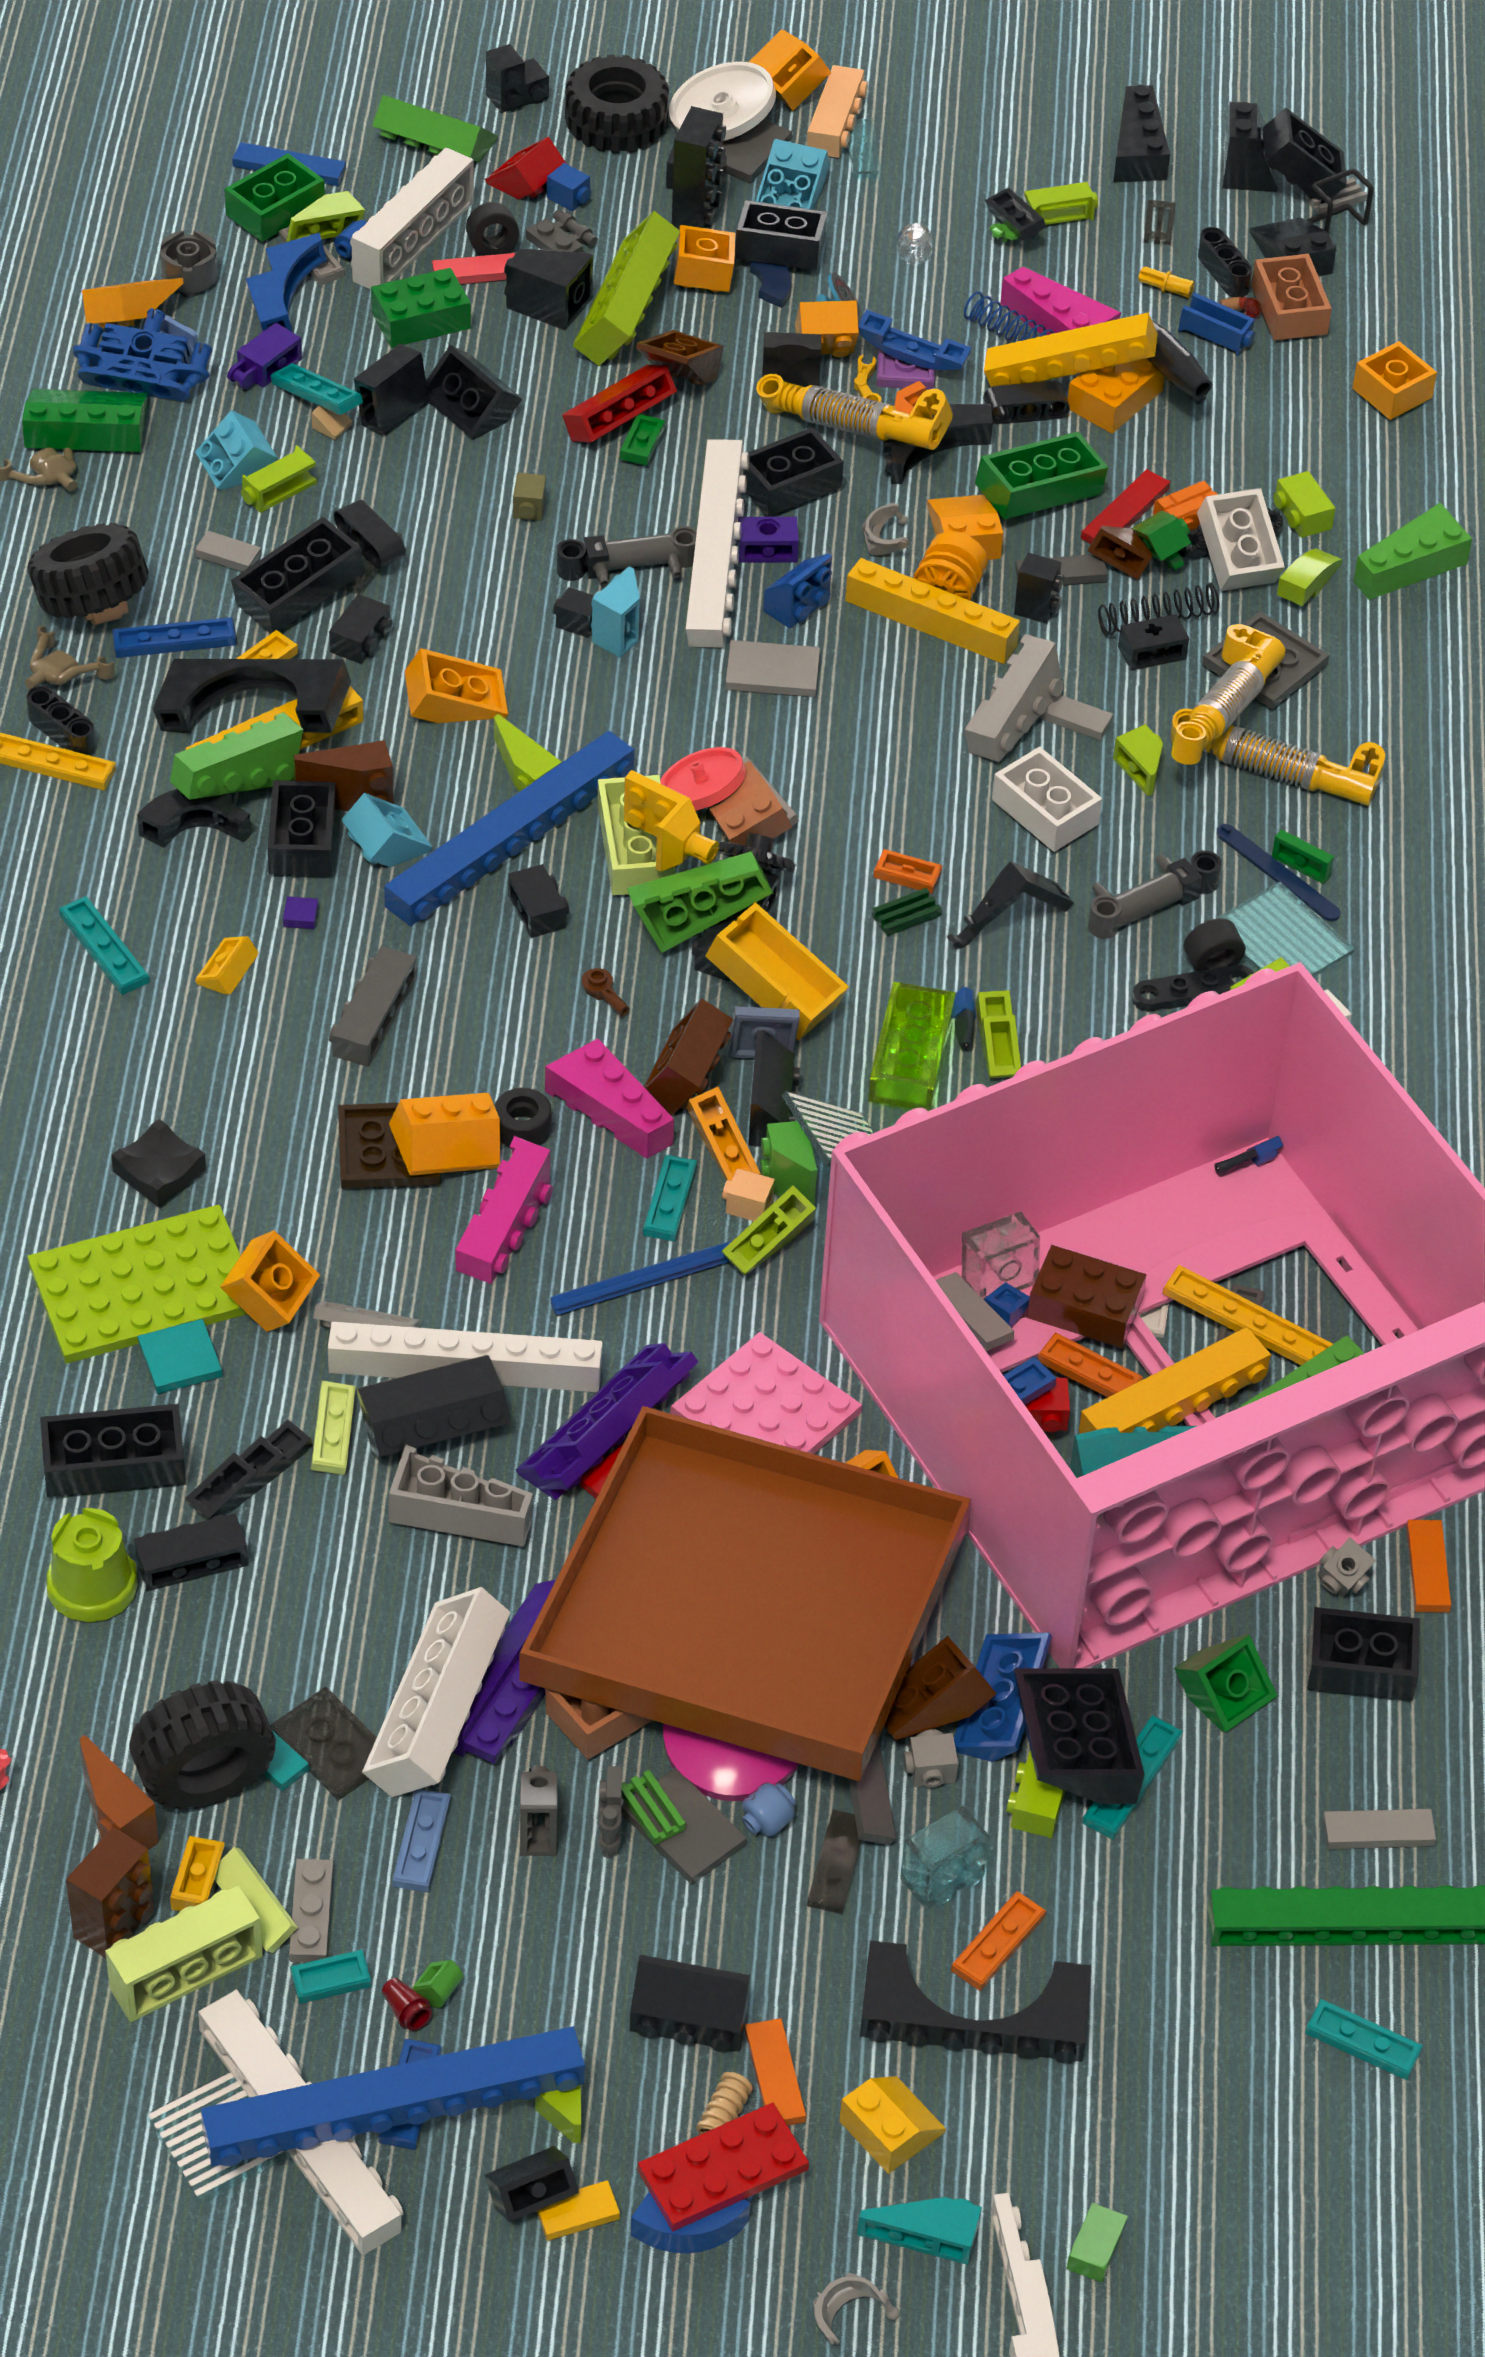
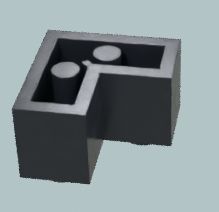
(512, 80)

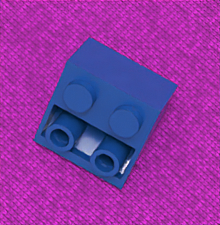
(799, 591)

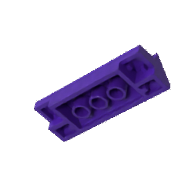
(605, 1419)
(504, 1701)

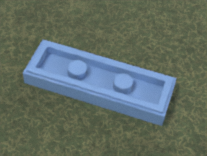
(421, 1840)

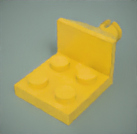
(669, 818)

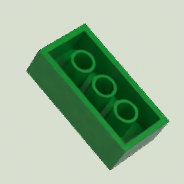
(1041, 475)

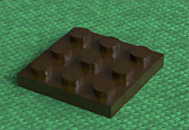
(370, 1151)

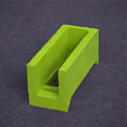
(1063, 202)
(278, 480)

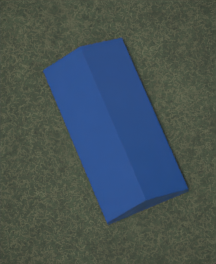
(1000, 1723)

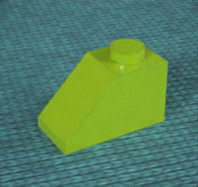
(1139, 756)
(562, 2111)

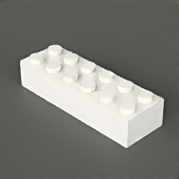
(413, 219)
(436, 1692)

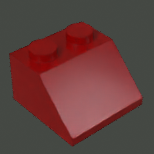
(527, 170)

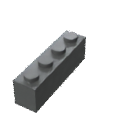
(373, 1006)

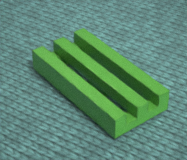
(638, 1785)

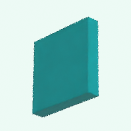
(179, 1356)

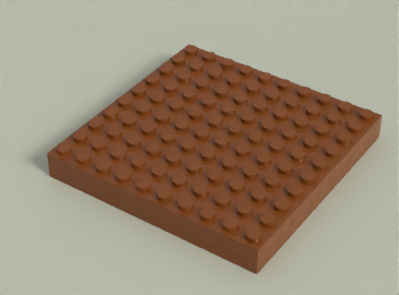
(747, 1592)

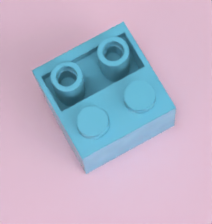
(234, 450)
(616, 614)

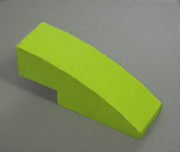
(1307, 576)
(998, 1033)

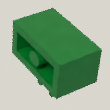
(1164, 537)

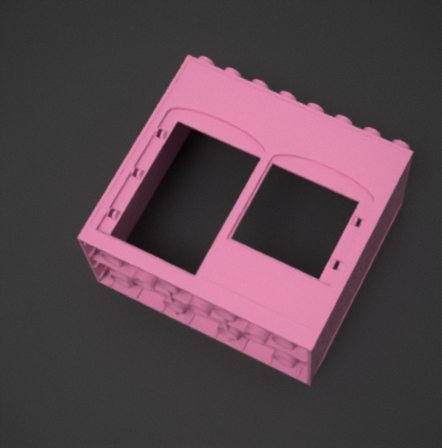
(1119, 1165)

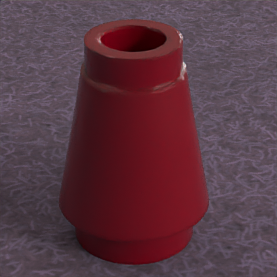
(408, 2006)

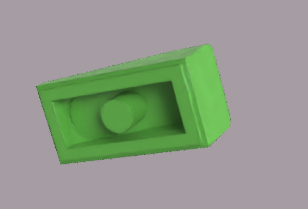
(1096, 2242)

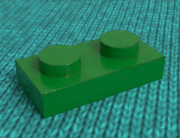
(642, 439)
(1302, 856)

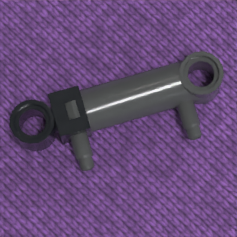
(601, 556)
(1180, 883)

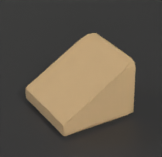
(329, 422)

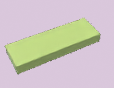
(333, 1428)
(274, 1920)

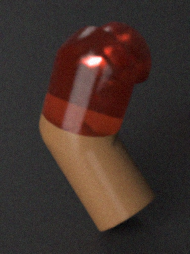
(1251, 305)

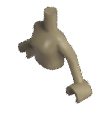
(49, 466)
(59, 666)

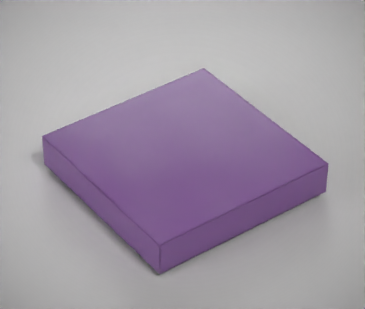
(900, 374)

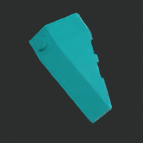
(1108, 1445)

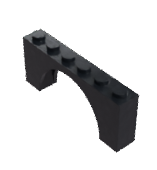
(199, 683)
(1047, 2028)

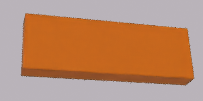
(1086, 1366)
(1428, 1566)
(998, 1940)
(775, 2069)

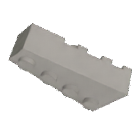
(1016, 699)
(457, 1501)

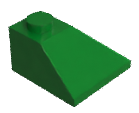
(1226, 1681)

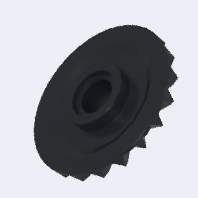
(762, 850)

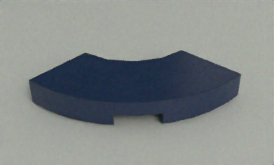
(774, 280)

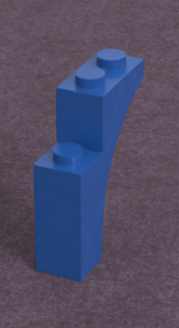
(289, 265)

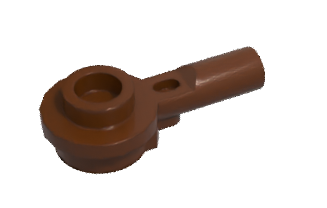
(599, 984)

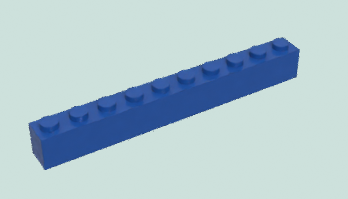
(507, 829)
(392, 2096)

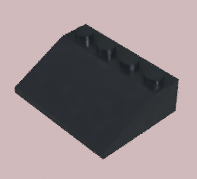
(1081, 1732)

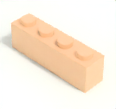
(837, 110)

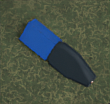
(964, 1014)
(1258, 1154)

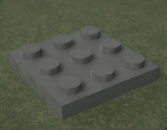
(1300, 661)

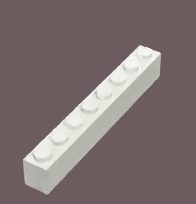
(716, 542)
(516, 1358)
(332, 2166)

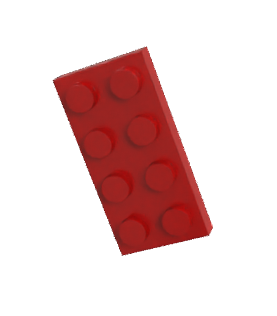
(722, 2166)

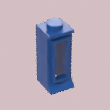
(1217, 323)

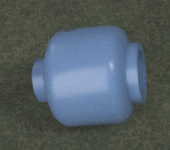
(768, 1809)

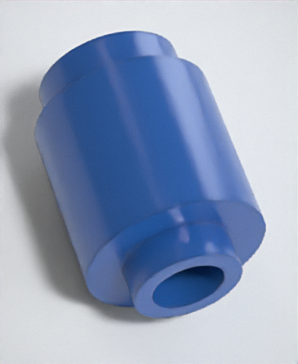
(342, 241)

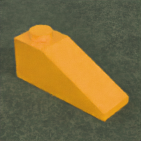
(721, 1133)

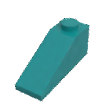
(929, 2226)

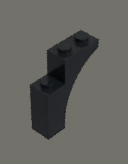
(969, 426)

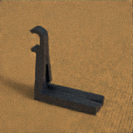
(1003, 893)

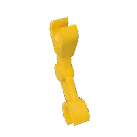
(860, 382)

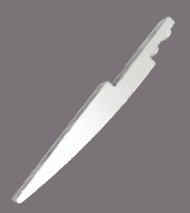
(1025, 2285)

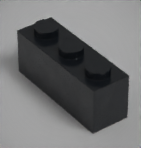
(191, 1552)

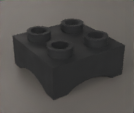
(792, 357)
(158, 1163)

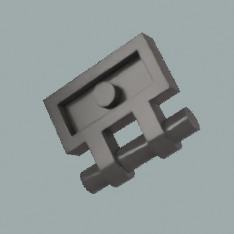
(553, 236)
(610, 1811)

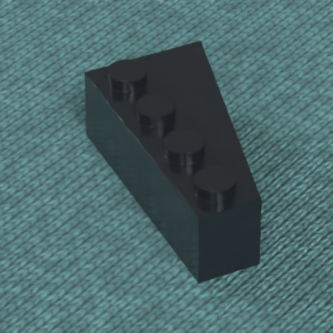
(1142, 139)

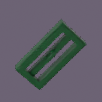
(903, 908)

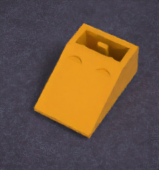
(793, 68)

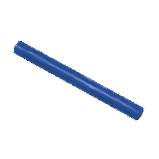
(639, 1279)

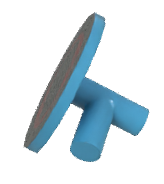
(840, 291)

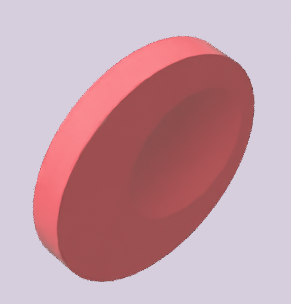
(706, 776)

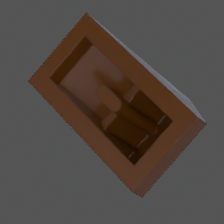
(1121, 549)

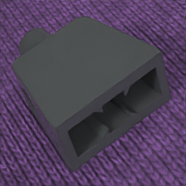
(538, 1795)

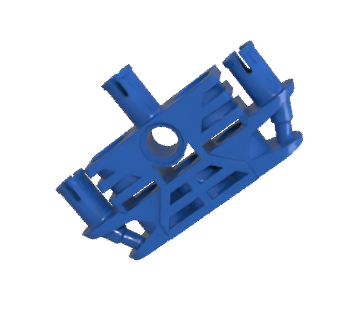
(125, 367)

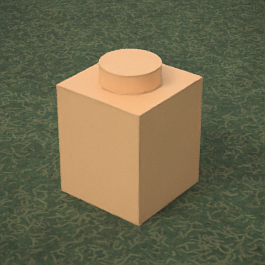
(748, 1194)

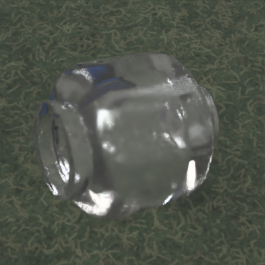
(915, 243)

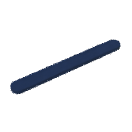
(1278, 872)

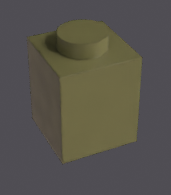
(529, 496)

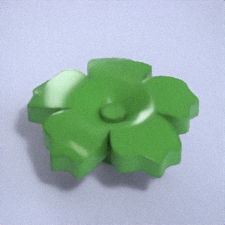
(1001, 230)

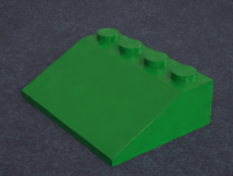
(85, 420)

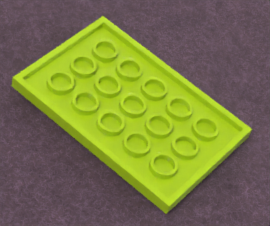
(137, 1282)

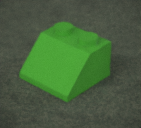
(789, 1159)

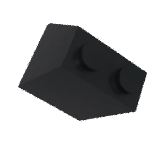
(1244, 151)
(549, 285)

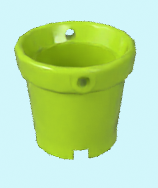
(89, 1567)

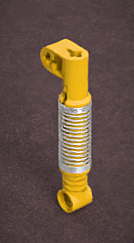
(874, 421)
(1252, 660)
(1297, 765)

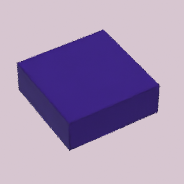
(300, 912)

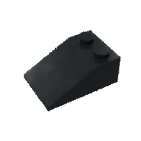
(1296, 238)

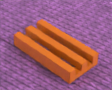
(906, 874)

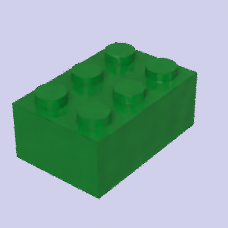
(272, 196)
(421, 307)

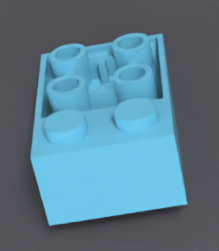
(793, 175)

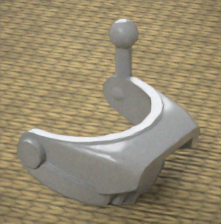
(873, 526)
(839, 2293)

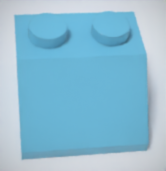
(384, 831)

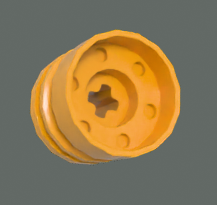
(953, 564)

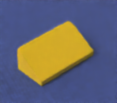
(228, 964)
(196, 1872)

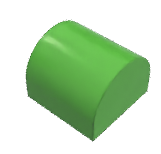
(439, 1982)

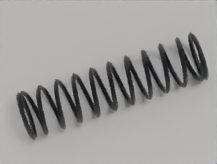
(1147, 616)

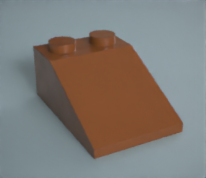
(116, 1798)

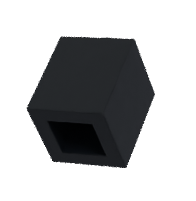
(574, 612)

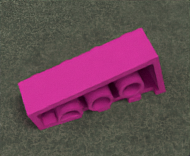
(1051, 303)
(613, 1098)
(506, 1212)

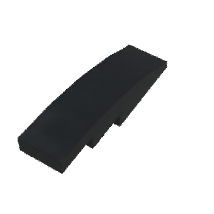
(250, 1472)

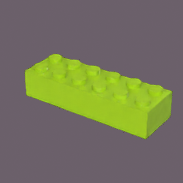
(627, 289)

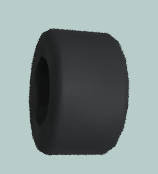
(490, 214)
(1214, 945)
(524, 1103)

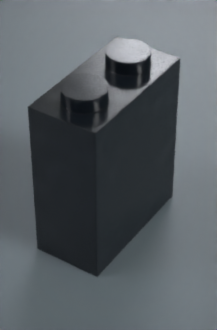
(392, 389)

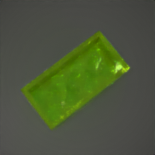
(911, 1046)

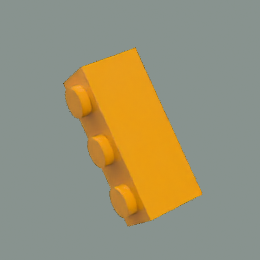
(447, 1133)

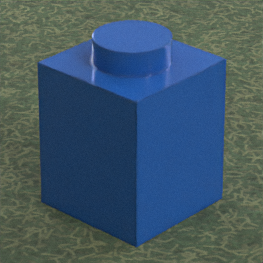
(568, 187)

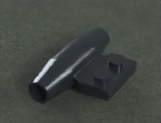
(1179, 365)

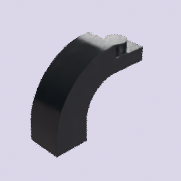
(174, 813)

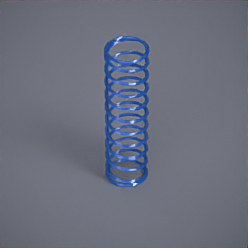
(980, 303)

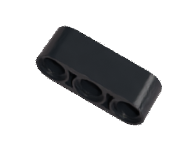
(1224, 262)
(1027, 402)
(369, 531)
(60, 720)

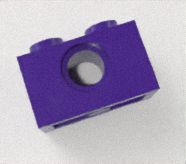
(768, 540)

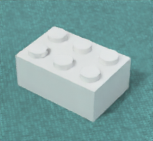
(1240, 539)
(1046, 799)

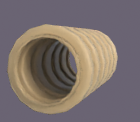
(725, 2102)

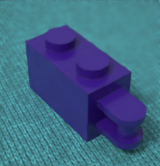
(264, 356)

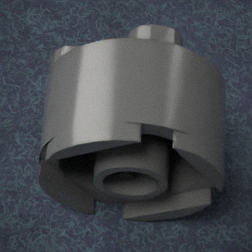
(189, 258)

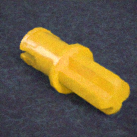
(1166, 282)

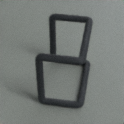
(1330, 211)

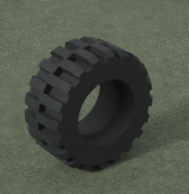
(616, 103)
(88, 570)
(202, 1745)

